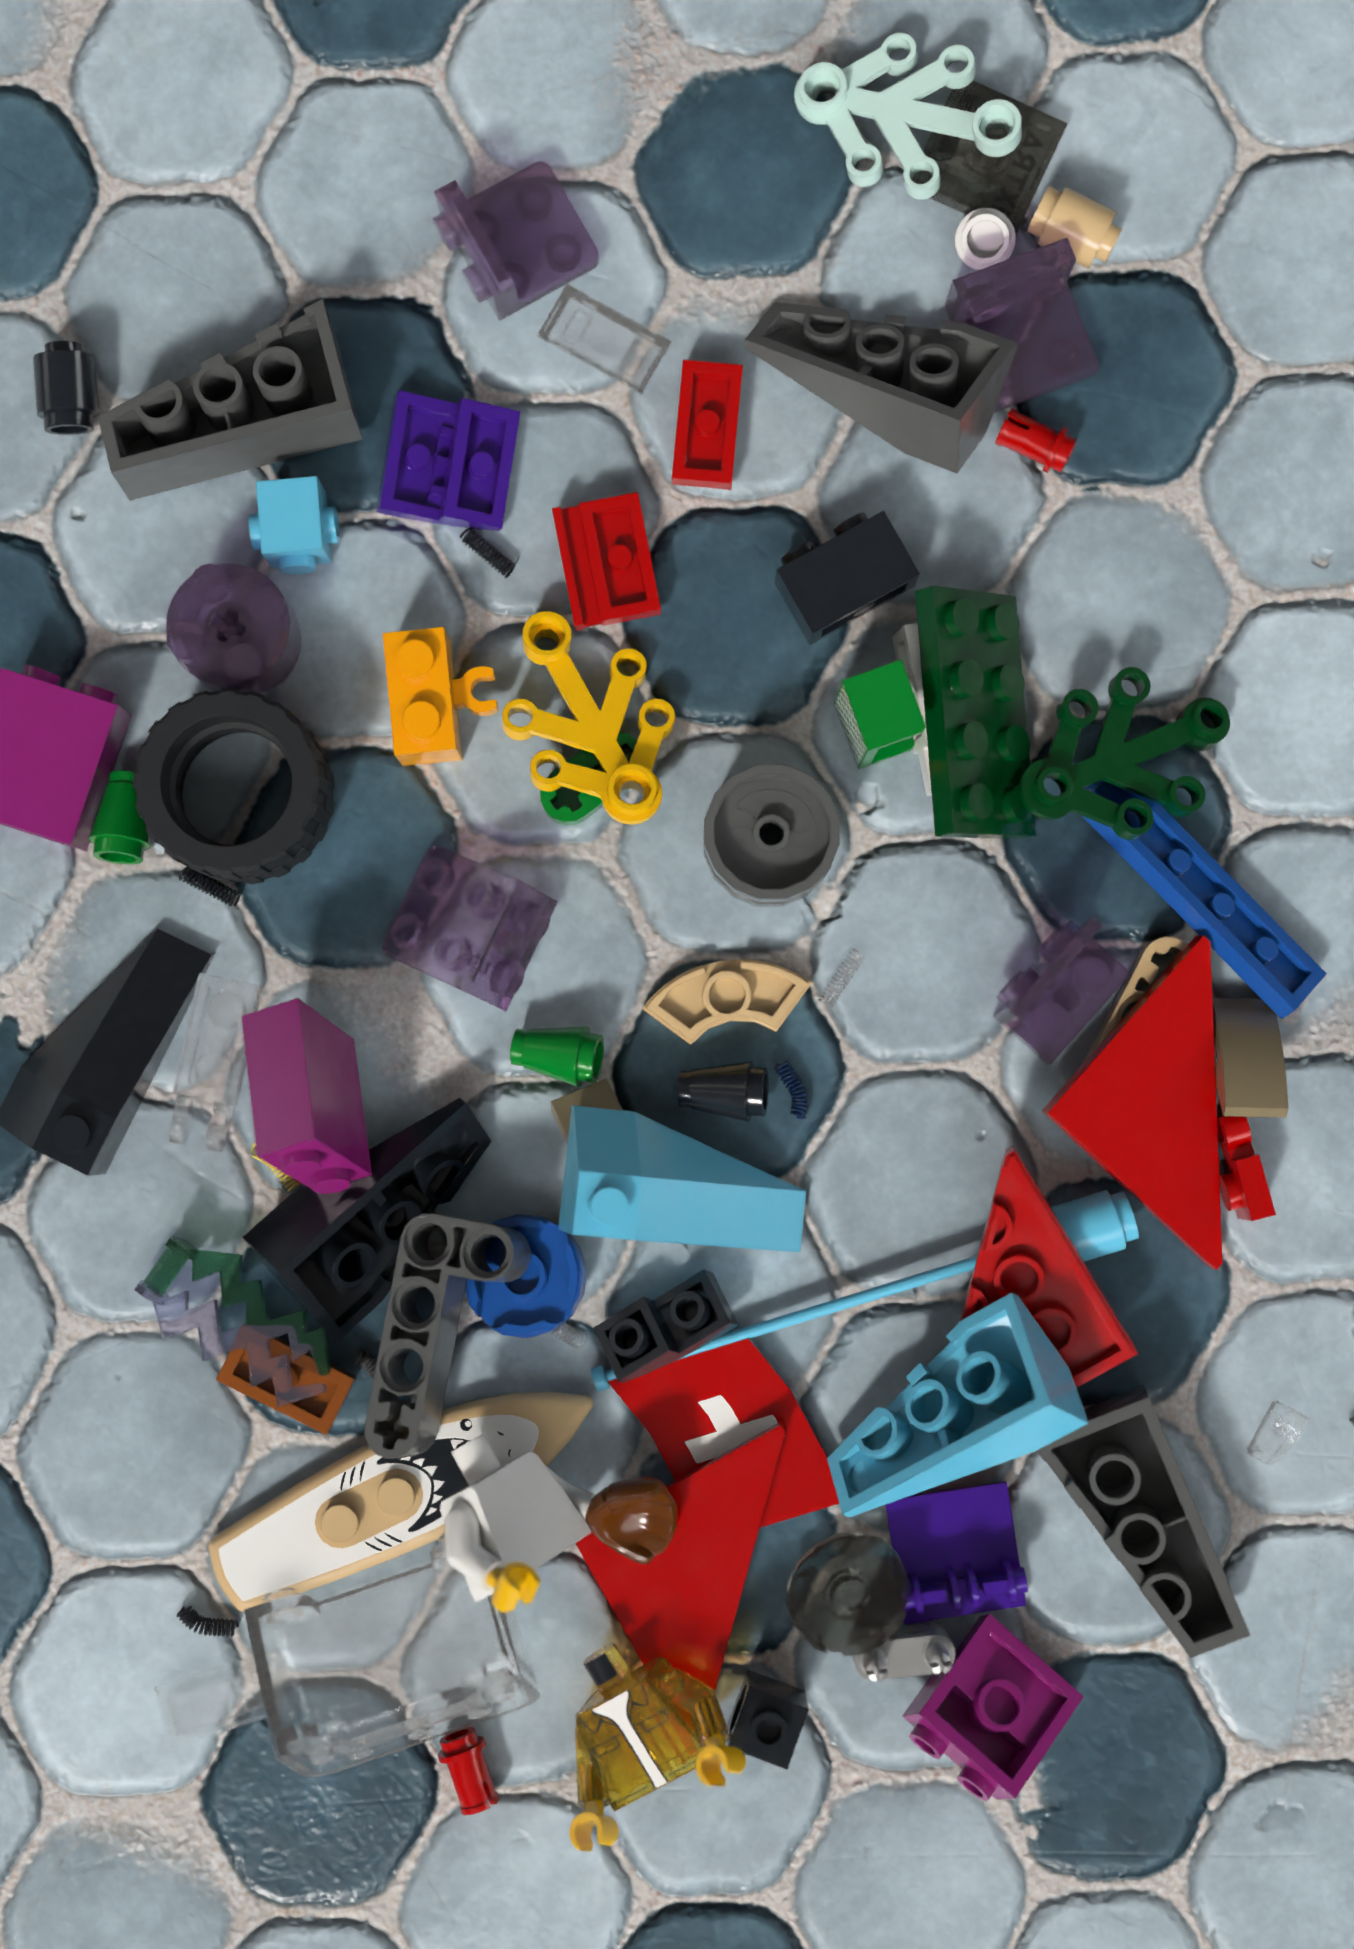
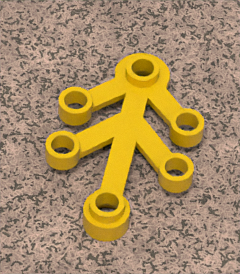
(593, 729)

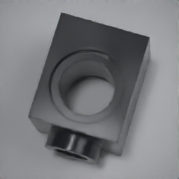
(767, 1719)

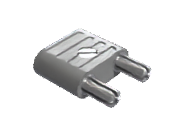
(909, 1652)

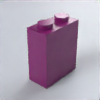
(56, 754)
(306, 1096)

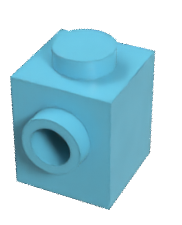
(293, 524)

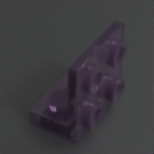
(1033, 306)
(1063, 992)

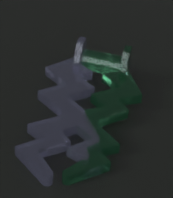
(254, 1337)

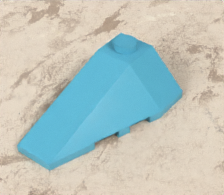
(658, 1185)
(974, 1406)

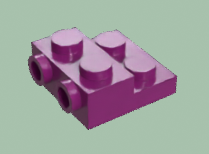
(992, 1711)

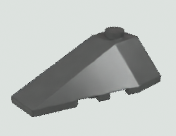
(904, 383)

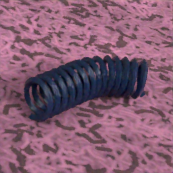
(798, 1102)

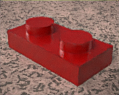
(707, 424)

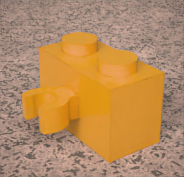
(427, 695)

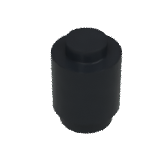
(66, 388)

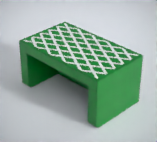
(879, 714)

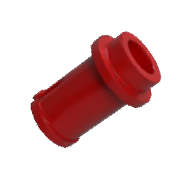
(1036, 441)
(468, 1770)

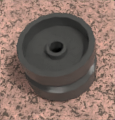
(762, 798)

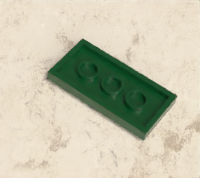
(974, 712)

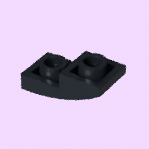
(666, 1328)

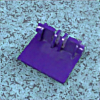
(958, 1552)

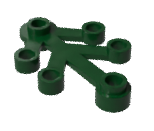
(1117, 761)

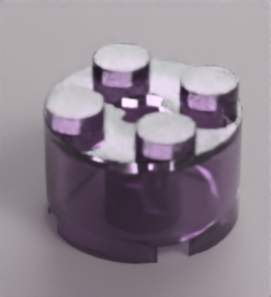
(222, 598)

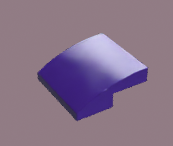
(448, 461)

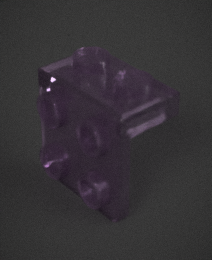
(516, 238)
(469, 926)

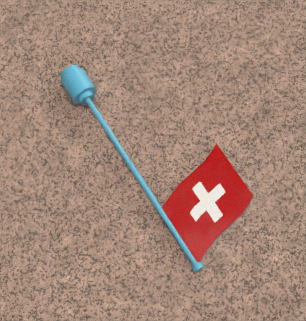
(734, 1393)

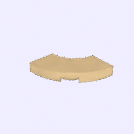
(725, 993)

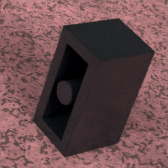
(845, 575)

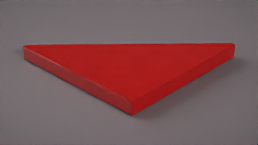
(1151, 1105)
(1033, 1257)
(691, 1592)

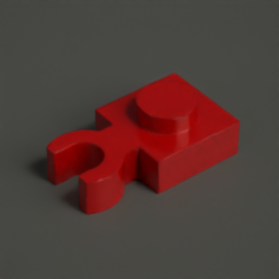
(1244, 1181)

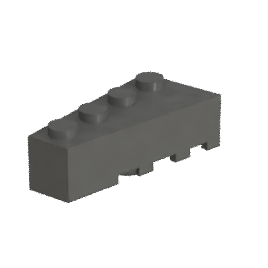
(236, 412)
(1141, 1506)

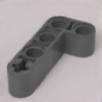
(436, 1336)

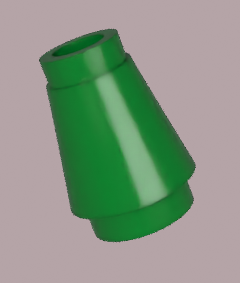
(118, 829)
(560, 1053)

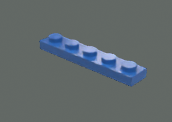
(1214, 905)

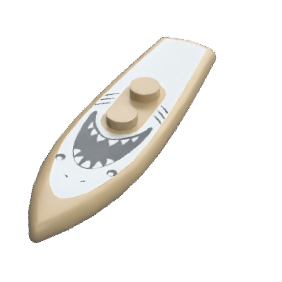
(380, 1507)

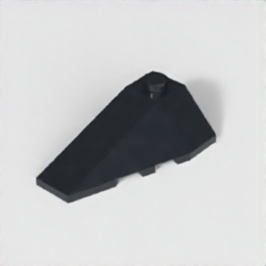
(96, 1068)
(345, 1244)

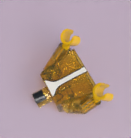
(640, 1736)

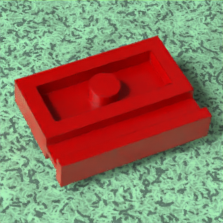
(606, 561)

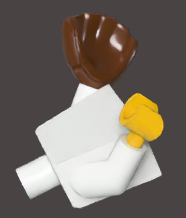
(528, 1514)

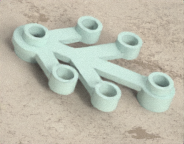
(900, 108)

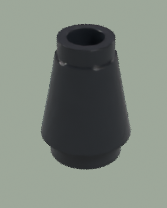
(726, 1090)

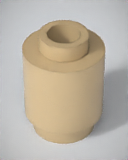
(1079, 219)

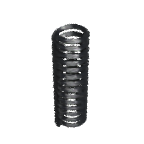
(486, 554)
(193, 881)

